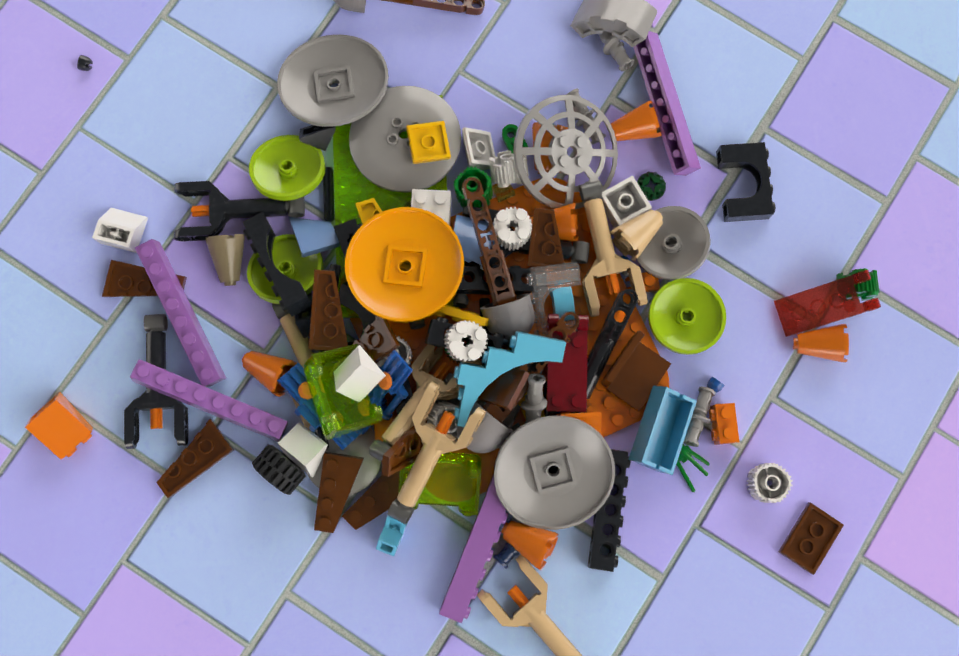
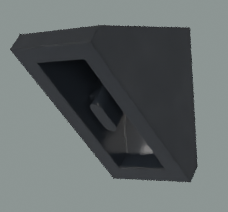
(317, 136)

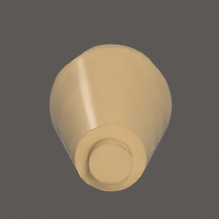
(635, 234)

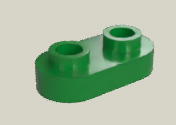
(509, 142)

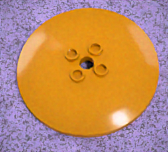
(398, 238)

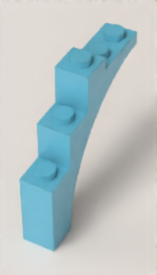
(475, 378)

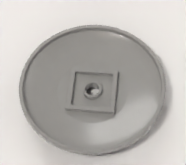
(327, 60)
(385, 156)
(561, 497)

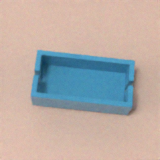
(662, 429)

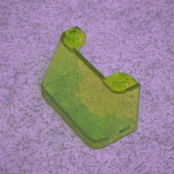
(336, 411)
(452, 483)

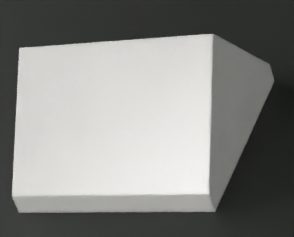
(478, 147)
(357, 375)
(303, 448)

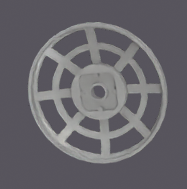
(558, 150)

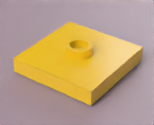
(428, 142)

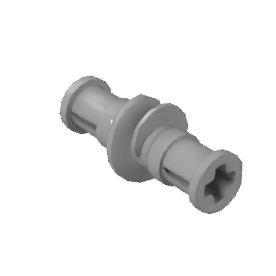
(616, 50)
(582, 108)
(534, 400)
(699, 416)

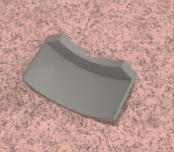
(623, 18)

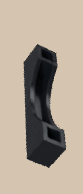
(291, 291)

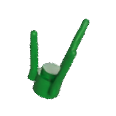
(685, 454)

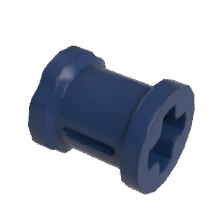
(506, 555)

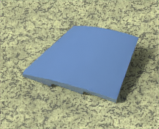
(465, 232)
(314, 235)

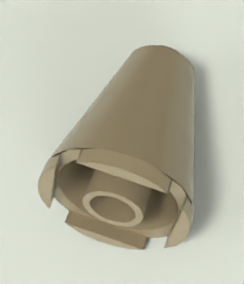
(227, 256)

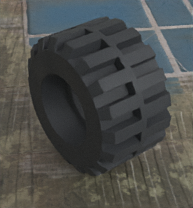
(278, 469)

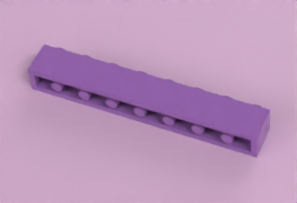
(666, 105)
(180, 313)
(208, 400)
(474, 556)

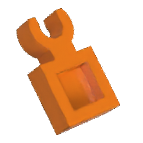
(650, 282)

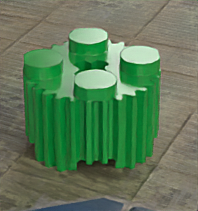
(471, 186)
(865, 290)

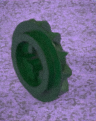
(656, 179)

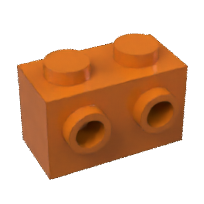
(724, 424)

